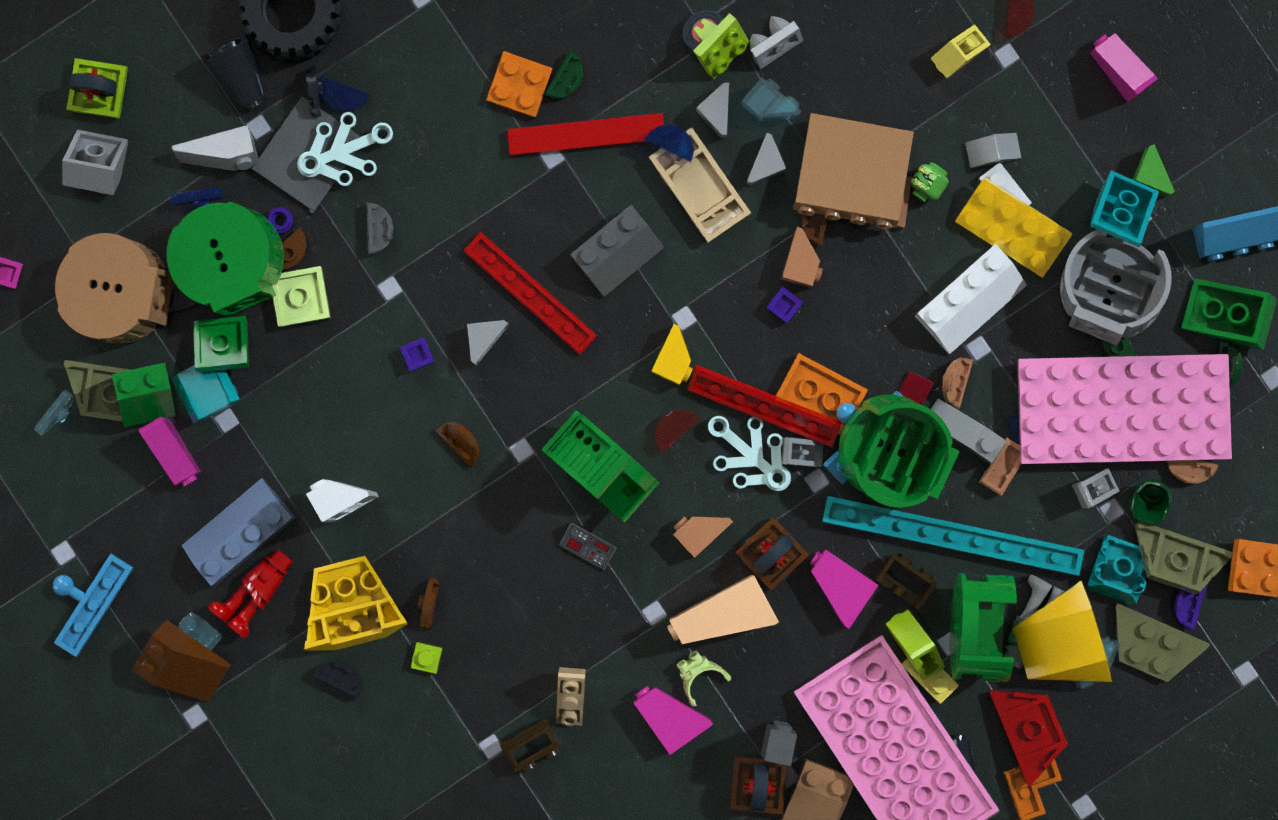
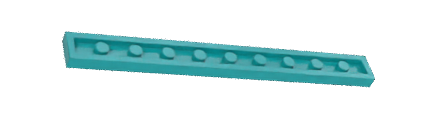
(953, 535)

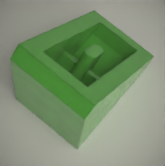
(1152, 172)

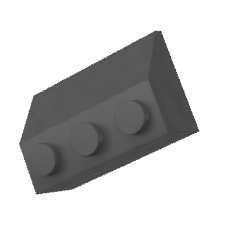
(617, 251)

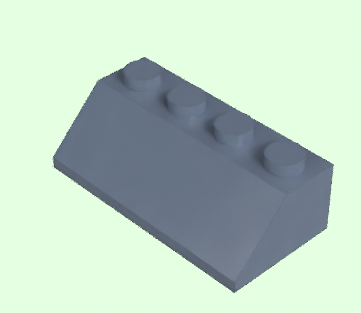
(237, 532)

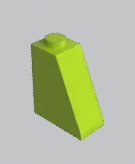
(915, 644)

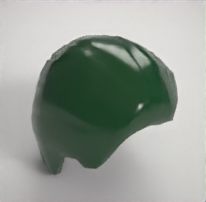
(1151, 502)

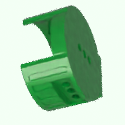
(247, 247)
(600, 466)
(884, 474)
(978, 627)

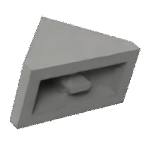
(715, 110)
(993, 150)
(767, 162)
(483, 336)
(802, 452)
(1095, 488)

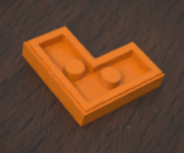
(1027, 799)

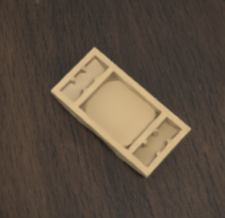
(701, 189)

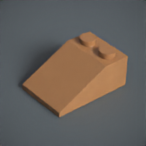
(818, 793)

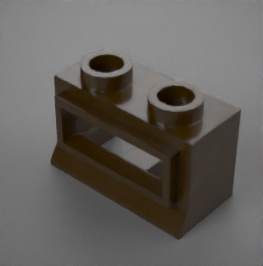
(901, 591)
(526, 736)

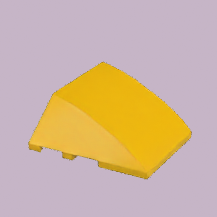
(349, 607)
(1063, 641)

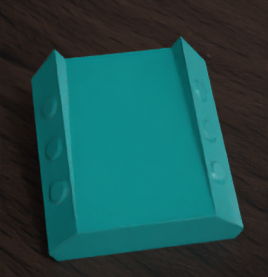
(205, 392)
(1118, 571)

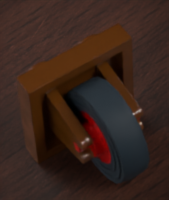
(772, 553)
(758, 785)

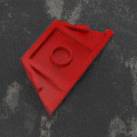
(1030, 730)

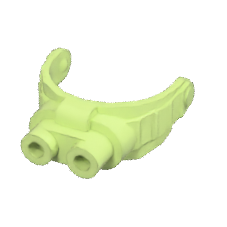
(693, 667)

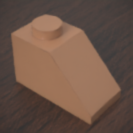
(802, 262)
(699, 532)

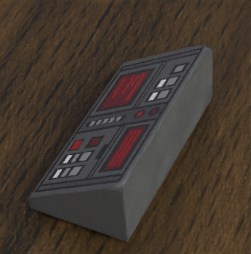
(587, 546)

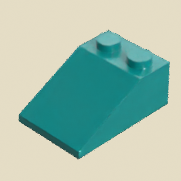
(1124, 208)

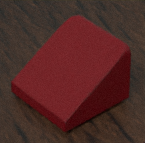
(916, 387)

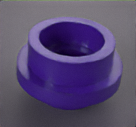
(279, 211)

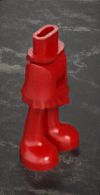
(261, 584)

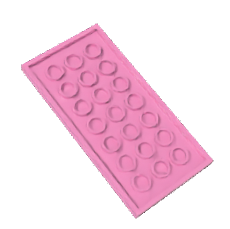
(1124, 409)
(892, 740)

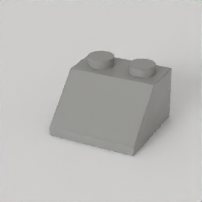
(94, 162)

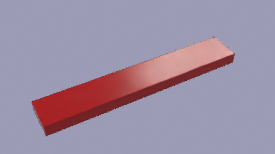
(582, 134)
(530, 293)
(764, 406)

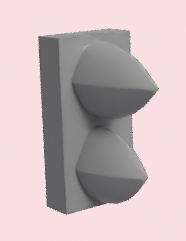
(783, 38)

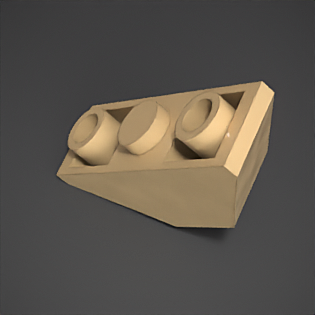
(570, 696)

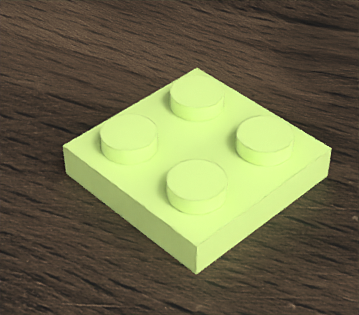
(301, 297)

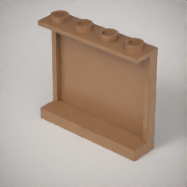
(853, 171)

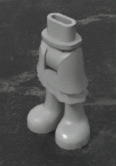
(1039, 591)

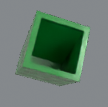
(144, 394)

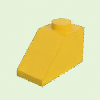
(673, 359)

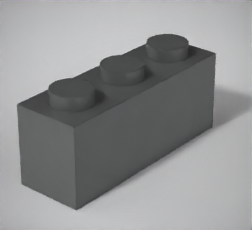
(779, 743)

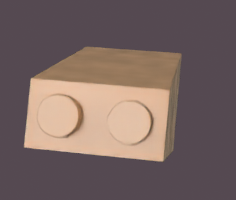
(724, 613)

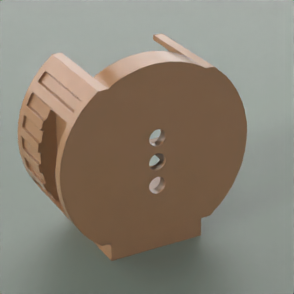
(110, 314)

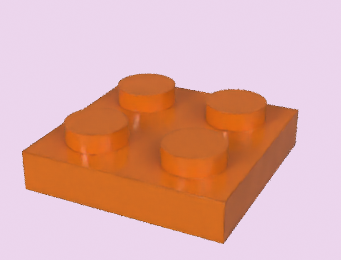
(519, 84)
(1254, 568)

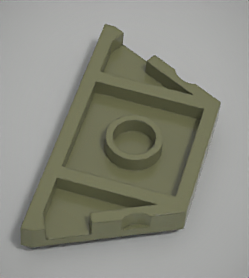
(94, 389)
(1179, 559)
(1154, 645)

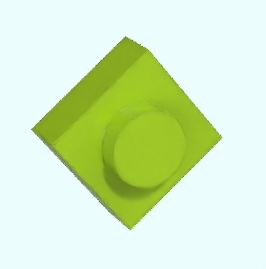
(426, 657)

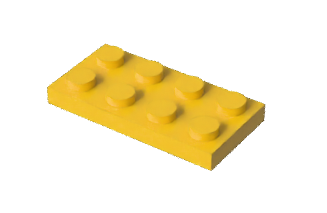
(1013, 227)

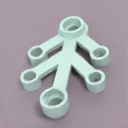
(341, 151)
(752, 455)

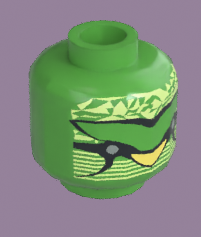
(929, 182)

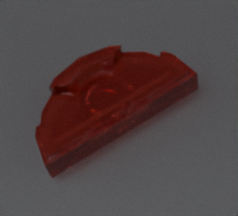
(1019, 16)
(673, 426)

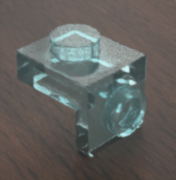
(200, 630)

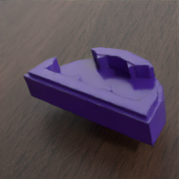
(1187, 608)

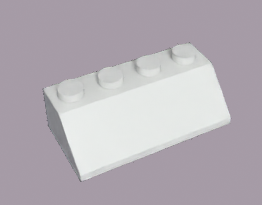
(971, 299)
(336, 499)

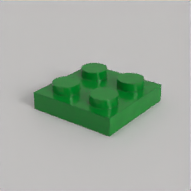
(221, 344)

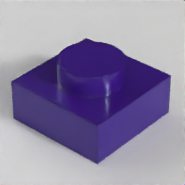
(784, 305)
(417, 354)

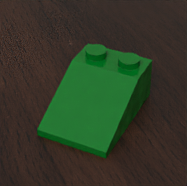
(1229, 313)

